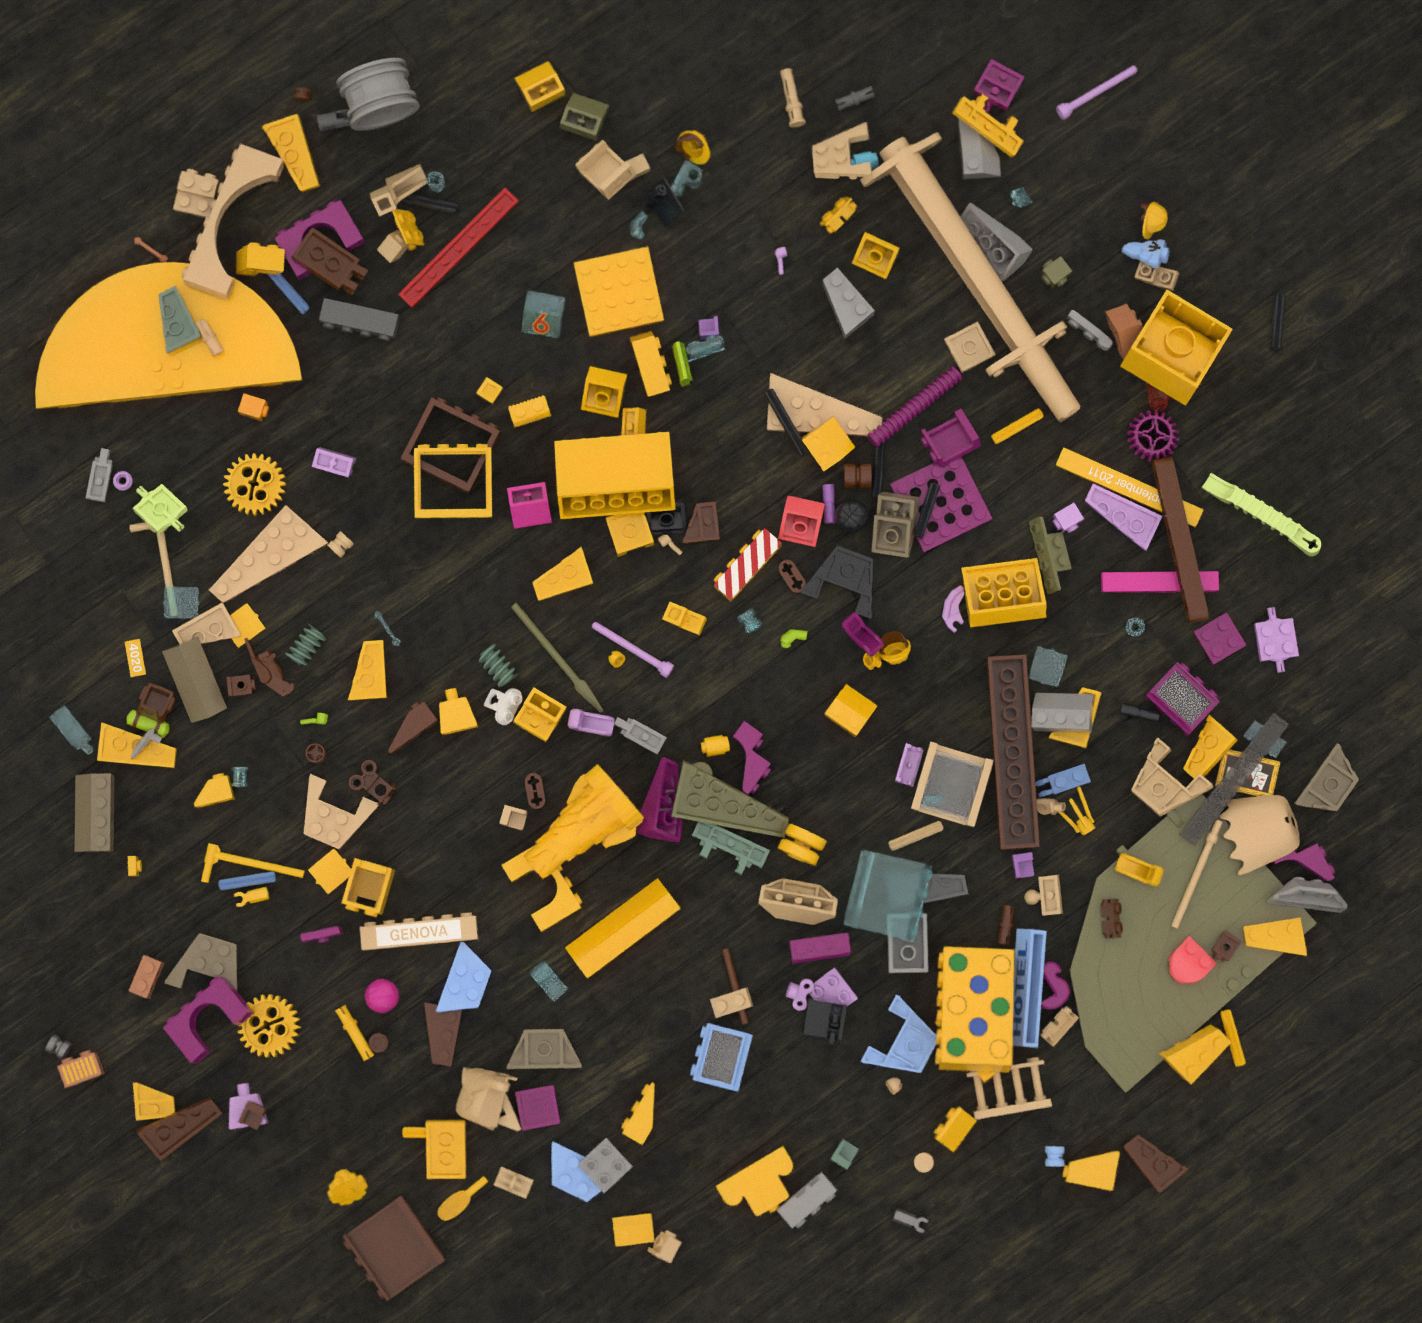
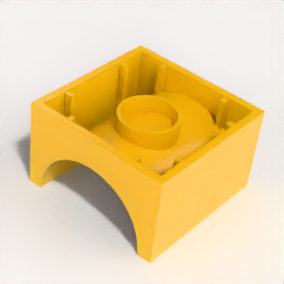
(1176, 347)

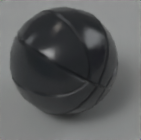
(851, 515)

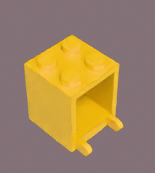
(369, 882)

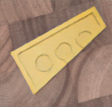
(291, 144)

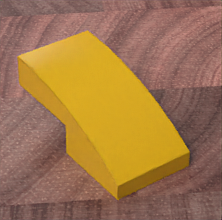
(684, 618)

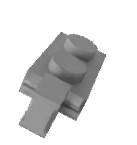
(100, 477)
(641, 734)

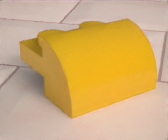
(539, 714)

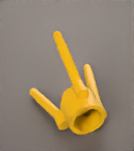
(1085, 824)

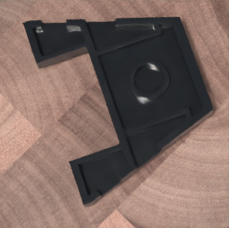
(846, 571)

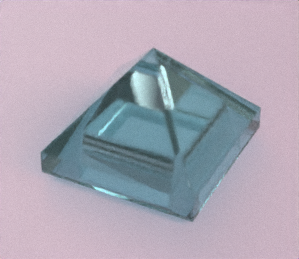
(1020, 198)

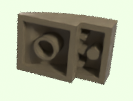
(894, 524)

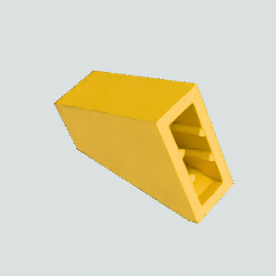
(1093, 1171)

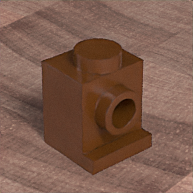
(234, 691)
(1225, 938)

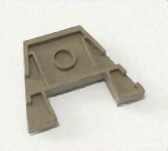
(208, 957)

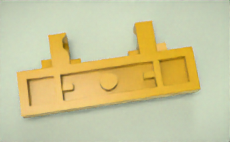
(999, 134)

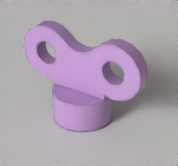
(799, 993)

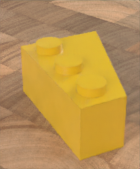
(650, 363)
(1196, 1053)

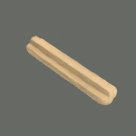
(915, 835)

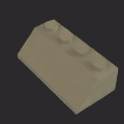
(94, 813)

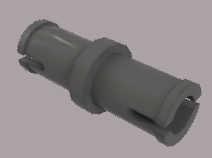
(854, 98)

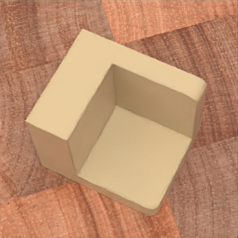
(513, 817)

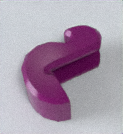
(861, 634)
(1058, 986)

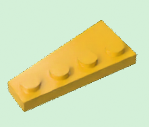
(118, 745)

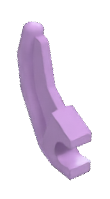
(951, 608)

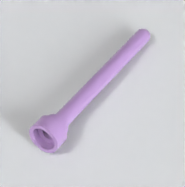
(1065, 110)
(664, 668)

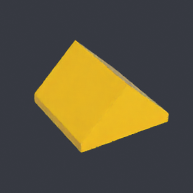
(875, 255)

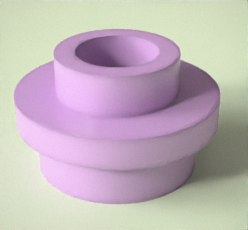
(116, 480)

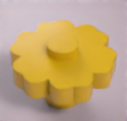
(346, 1188)

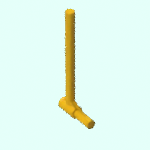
(213, 855)

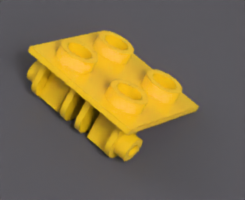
(406, 224)

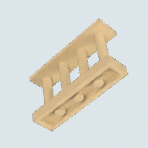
(1020, 1104)

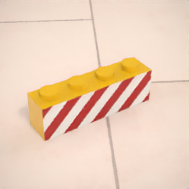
(747, 565)

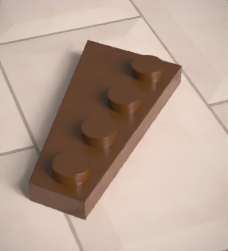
(174, 1130)

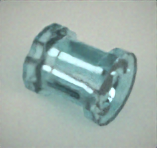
(439, 177)
(239, 776)

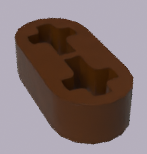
(795, 574)
(530, 792)

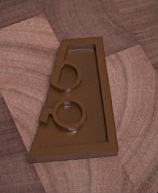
(442, 1033)

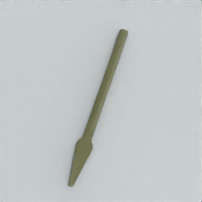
(580, 685)

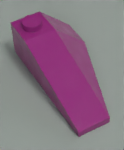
(659, 805)

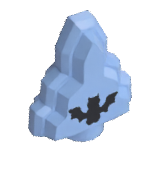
(1149, 252)

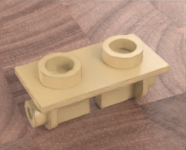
(1063, 1022)

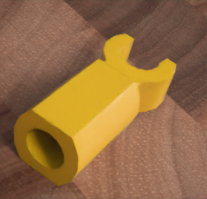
(253, 896)

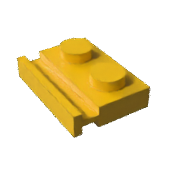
(633, 1229)

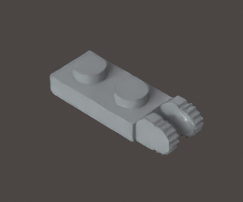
(1090, 331)

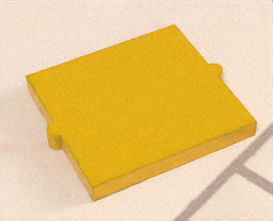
(247, 624)
(330, 871)

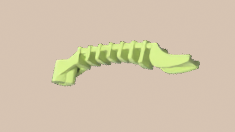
(1232, 494)

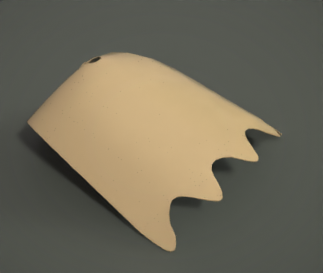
(1260, 830)

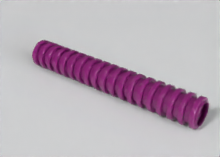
(914, 406)

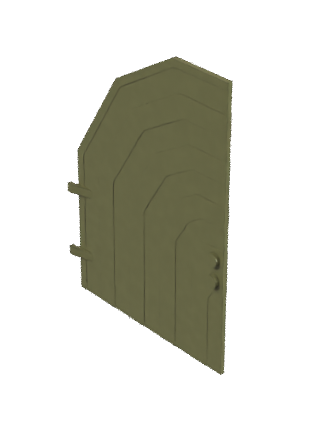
(1124, 984)

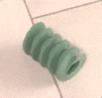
(306, 645)
(497, 666)

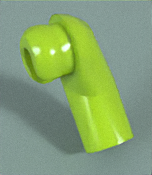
(791, 635)

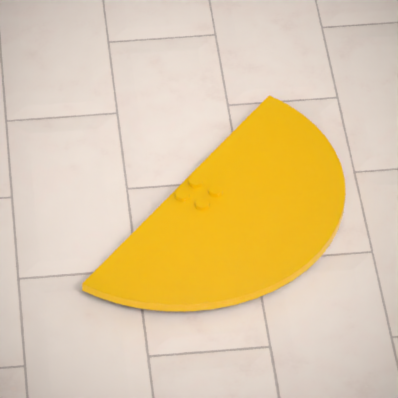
(116, 352)

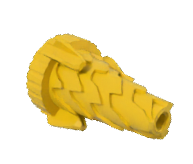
(594, 815)

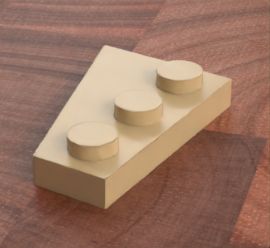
(208, 627)

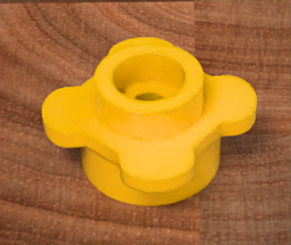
(871, 662)

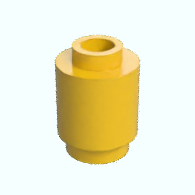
(715, 745)

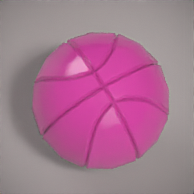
(381, 996)

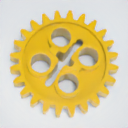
(237, 480)
(275, 1042)

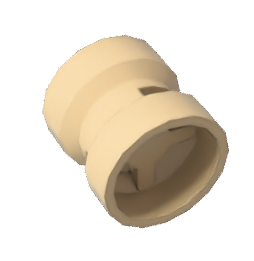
(340, 544)

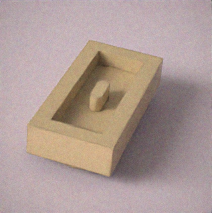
(731, 1002)

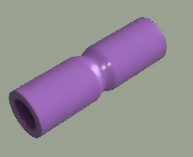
(829, 499)

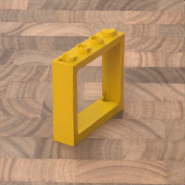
(443, 449)

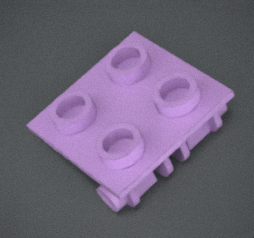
(833, 989)

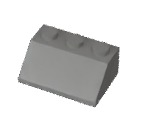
(1062, 712)

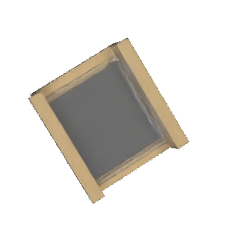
(955, 777)

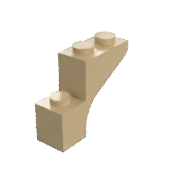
(397, 188)

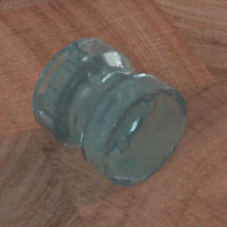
(750, 622)

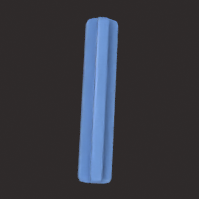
(289, 291)
(248, 880)

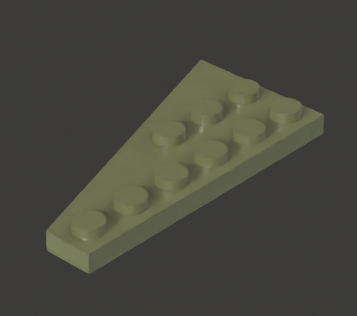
(714, 802)

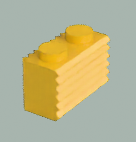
(529, 411)

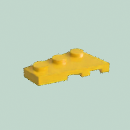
(564, 577)
(1210, 748)
(1277, 936)

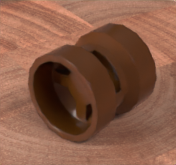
(315, 750)

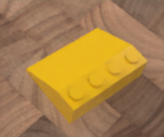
(1004, 592)

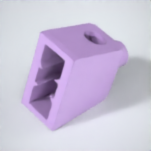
(238, 1104)

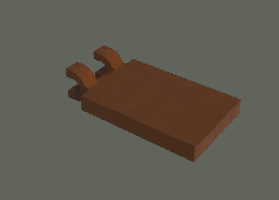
(329, 261)

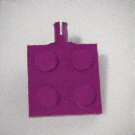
(998, 85)

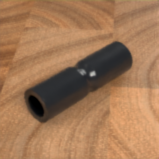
(1136, 711)

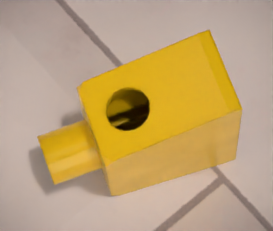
(456, 714)

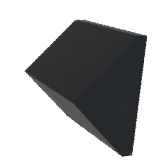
(668, 521)

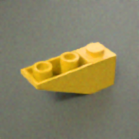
(642, 1120)

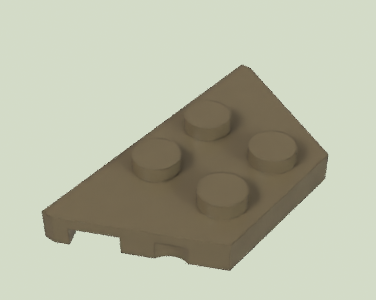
(1330, 783)
(544, 1050)

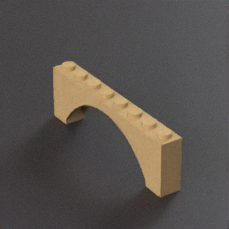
(247, 170)

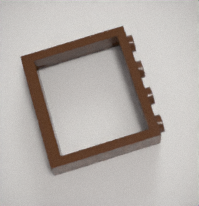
(438, 473)

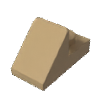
(510, 1119)

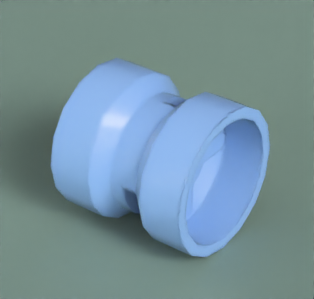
(1054, 1155)

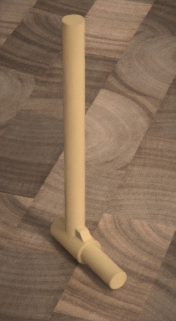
(162, 548)

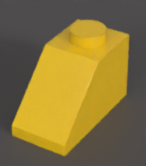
(215, 791)

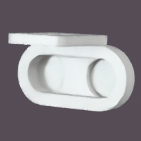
(506, 705)

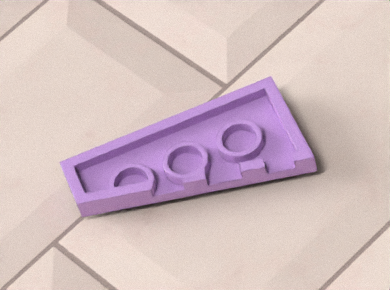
(1128, 517)

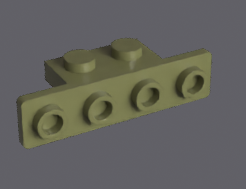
(1051, 554)

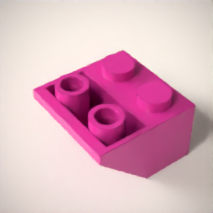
(529, 505)

